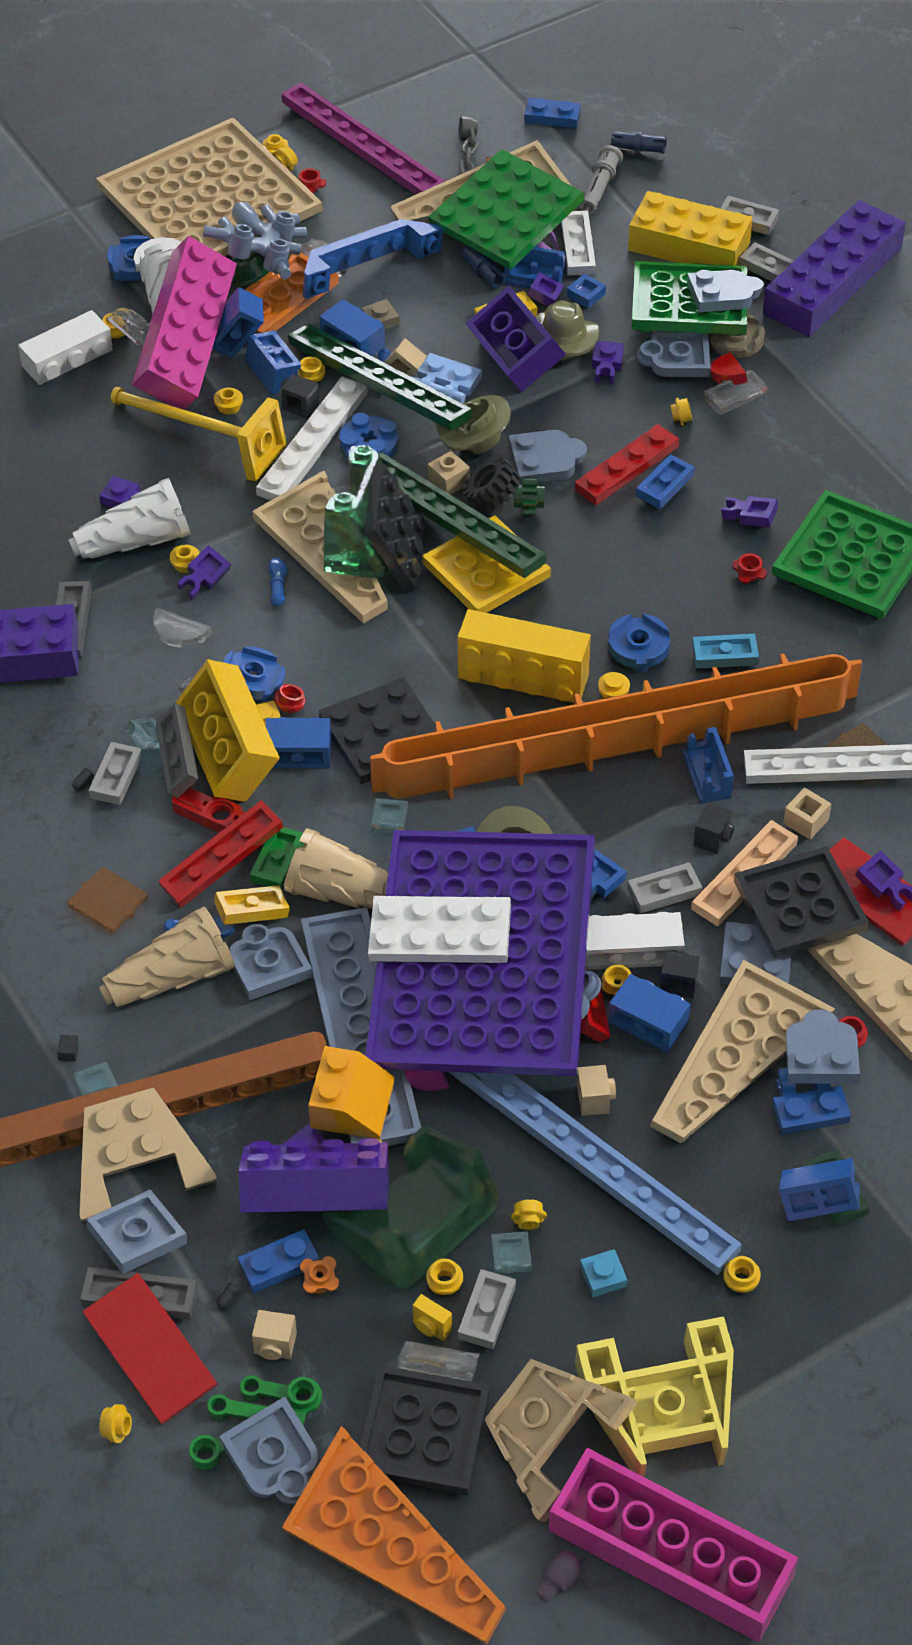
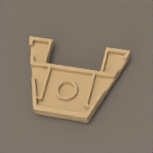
(132, 1134)
(536, 1418)

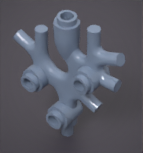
(273, 239)

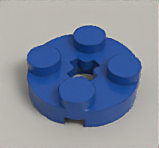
(121, 258)
(369, 427)
(637, 655)
(269, 673)

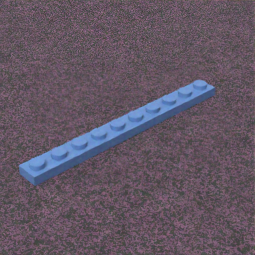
(606, 1167)

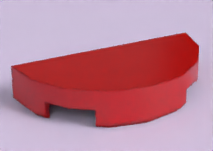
(728, 369)

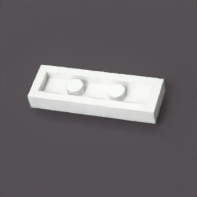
(578, 244)

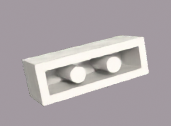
(65, 347)
(633, 939)

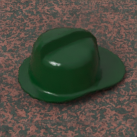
(249, 270)

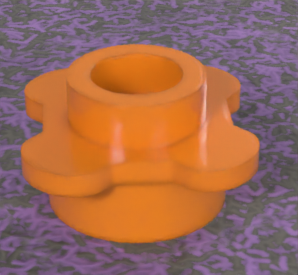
(327, 1282)

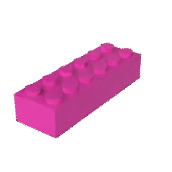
(184, 324)
(673, 1544)

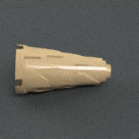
(333, 873)
(173, 960)

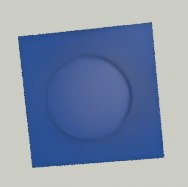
(586, 291)

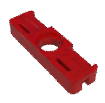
(201, 808)

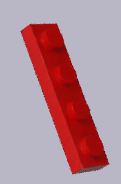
(626, 464)
(221, 854)

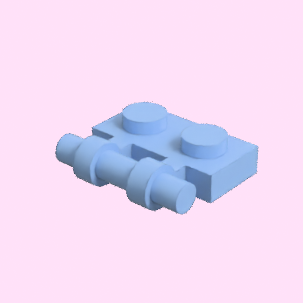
(449, 376)

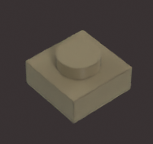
(383, 312)

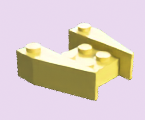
(676, 1401)

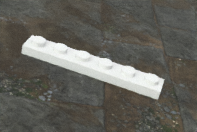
(312, 438)
(828, 763)

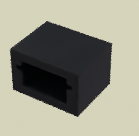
(68, 1047)

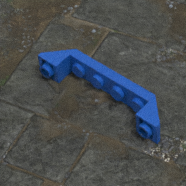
(417, 237)

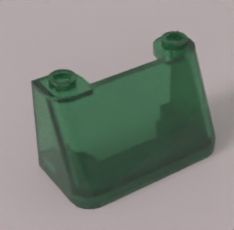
(345, 544)
(427, 1210)

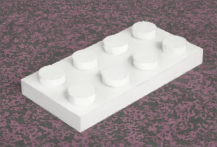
(440, 929)

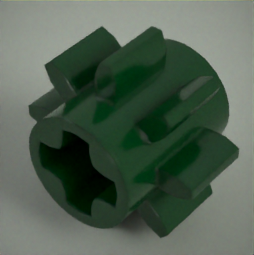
(529, 496)

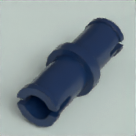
(639, 142)
(484, 267)

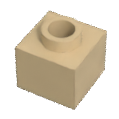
(406, 358)
(448, 472)
(807, 813)
(595, 1090)
(274, 1335)

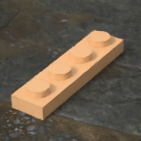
(721, 895)

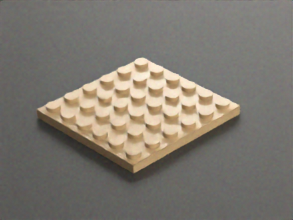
(201, 181)

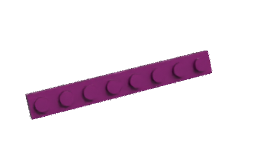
(360, 139)

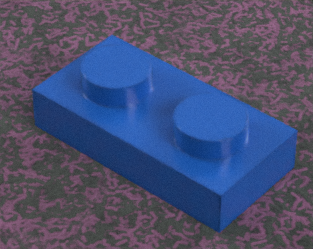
(552, 112)
(665, 481)
(276, 1261)

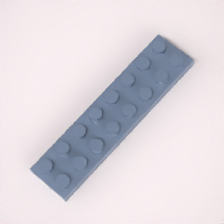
(344, 988)

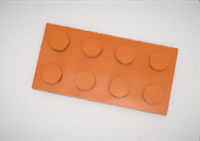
(284, 297)

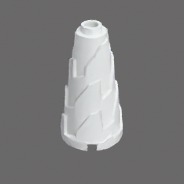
(153, 269)
(146, 519)

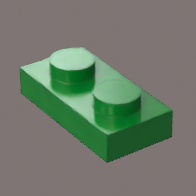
(275, 858)

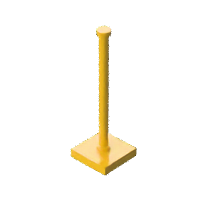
(258, 439)

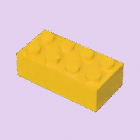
(688, 231)
(523, 656)
(227, 731)

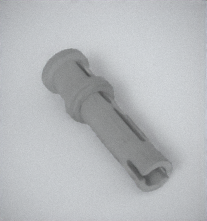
(603, 172)

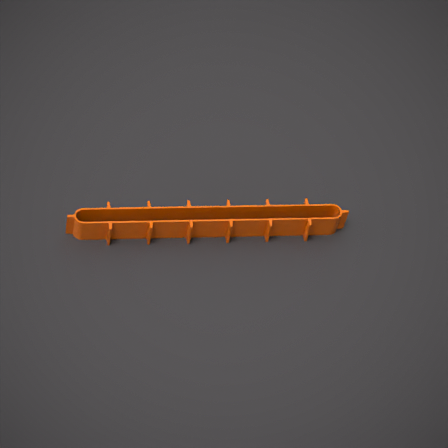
(614, 726)

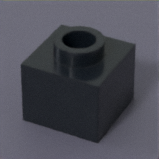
(299, 396)
(713, 828)
(679, 973)

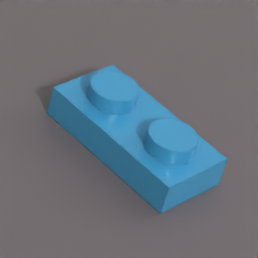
(725, 651)

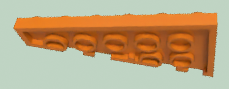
(375, 1530)

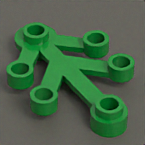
(245, 1410)

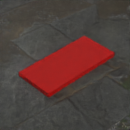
(877, 910)
(150, 1348)

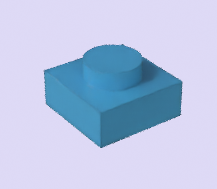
(603, 1273)

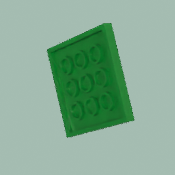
(506, 208)
(666, 304)
(849, 554)

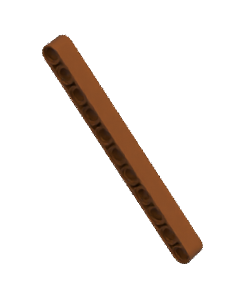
(182, 1090)

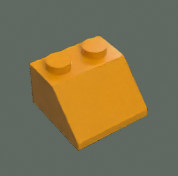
(350, 1094)

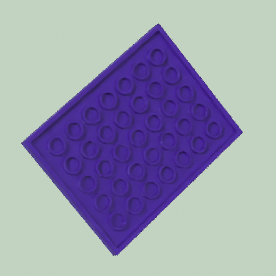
(490, 1014)

